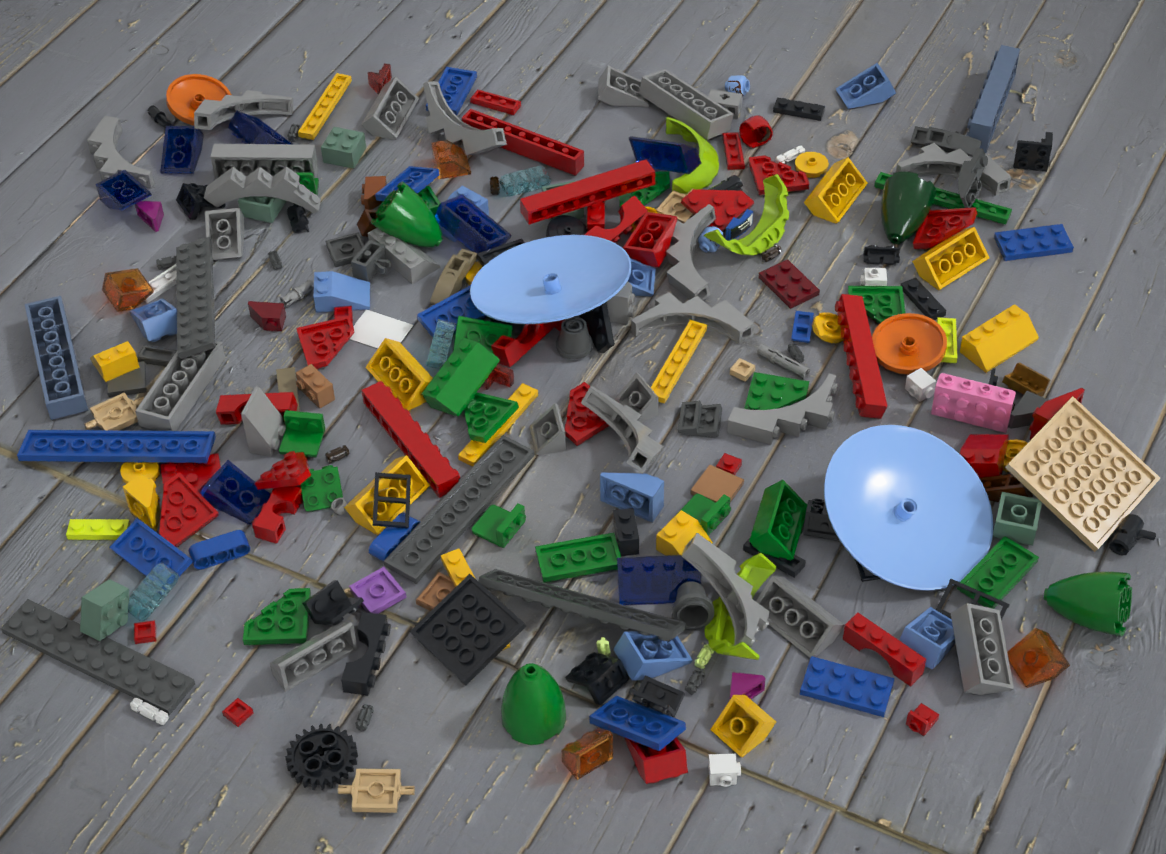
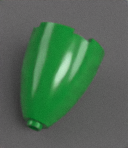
(408, 218)
(1093, 600)
(533, 706)

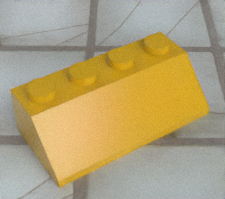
(836, 191)
(951, 258)
(999, 338)
(400, 372)
(361, 506)

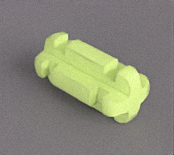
(603, 647)
(703, 657)

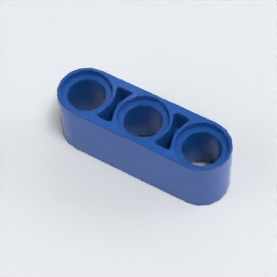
(391, 537)
(219, 549)

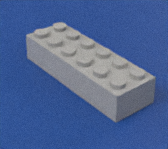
(686, 104)
(269, 157)
(178, 389)

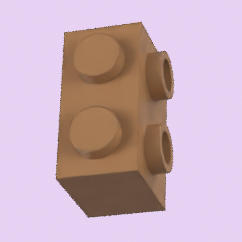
(315, 386)

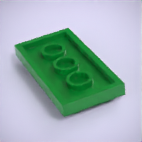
(578, 557)
(999, 571)

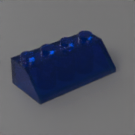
(254, 130)
(666, 154)
(470, 225)
(653, 578)

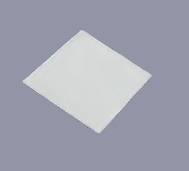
(375, 327)

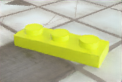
(949, 328)
(96, 529)

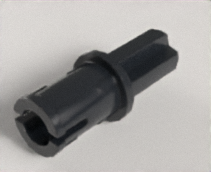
(159, 116)

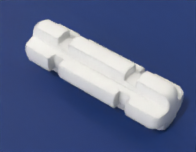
(789, 155)
(149, 711)

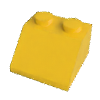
(115, 361)
(143, 500)
(678, 533)
(742, 725)

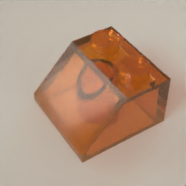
(449, 159)
(126, 289)
(1037, 658)
(588, 752)

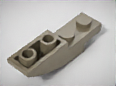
(452, 275)

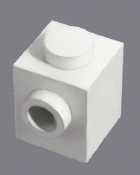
(874, 277)
(920, 385)
(723, 769)

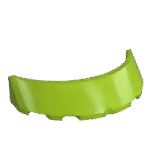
(709, 166)
(770, 225)
(721, 630)

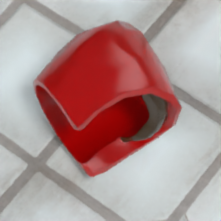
(755, 131)

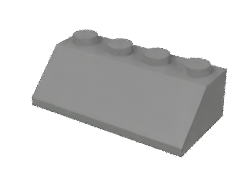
(390, 110)
(405, 257)
(798, 617)
(981, 650)
(314, 655)

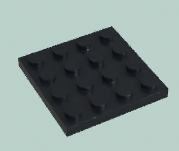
(468, 629)

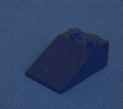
(181, 149)
(121, 191)
(235, 493)

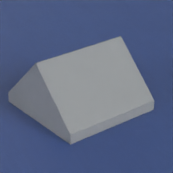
(639, 397)
(548, 432)

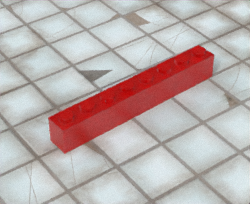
(530, 143)
(587, 191)
(861, 356)
(410, 438)

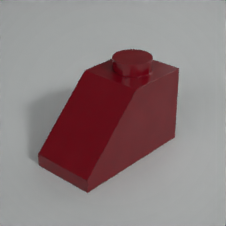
(268, 315)

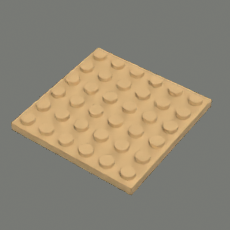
(1083, 473)

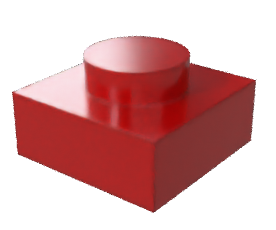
(729, 463)

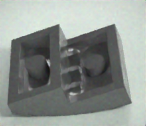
(700, 419)

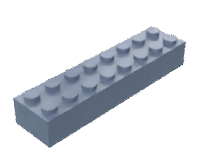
(993, 95)
(56, 358)

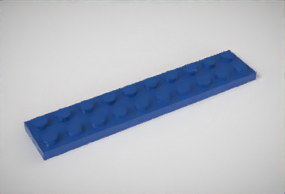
(117, 446)

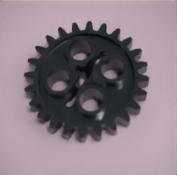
(321, 756)

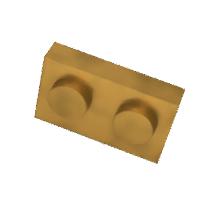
(1026, 379)

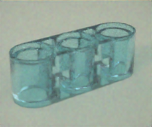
(525, 180)
(440, 344)
(152, 591)

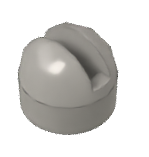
(338, 506)

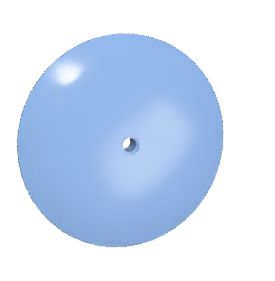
(550, 279)
(908, 507)

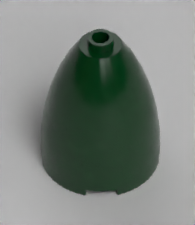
(905, 205)

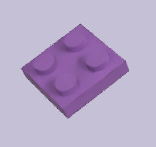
(378, 591)

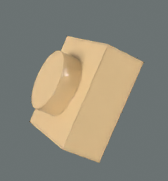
(742, 369)

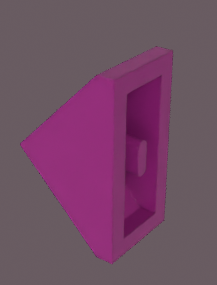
(151, 213)
(747, 684)

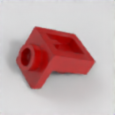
(922, 719)

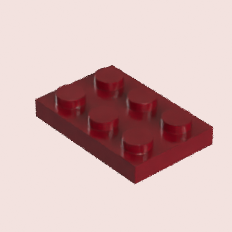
(789, 283)

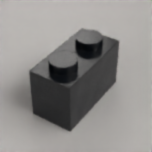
(626, 531)

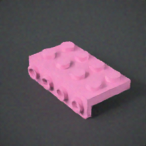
(973, 402)

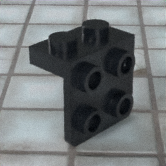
(658, 696)

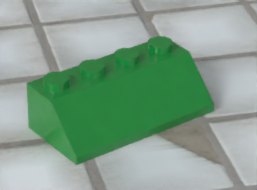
(460, 377)
(778, 521)

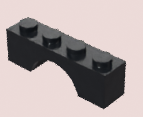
(360, 674)

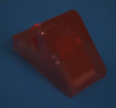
(378, 80)
(501, 375)

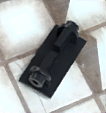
(297, 218)
(889, 254)

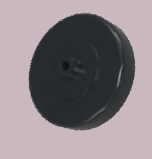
(565, 226)

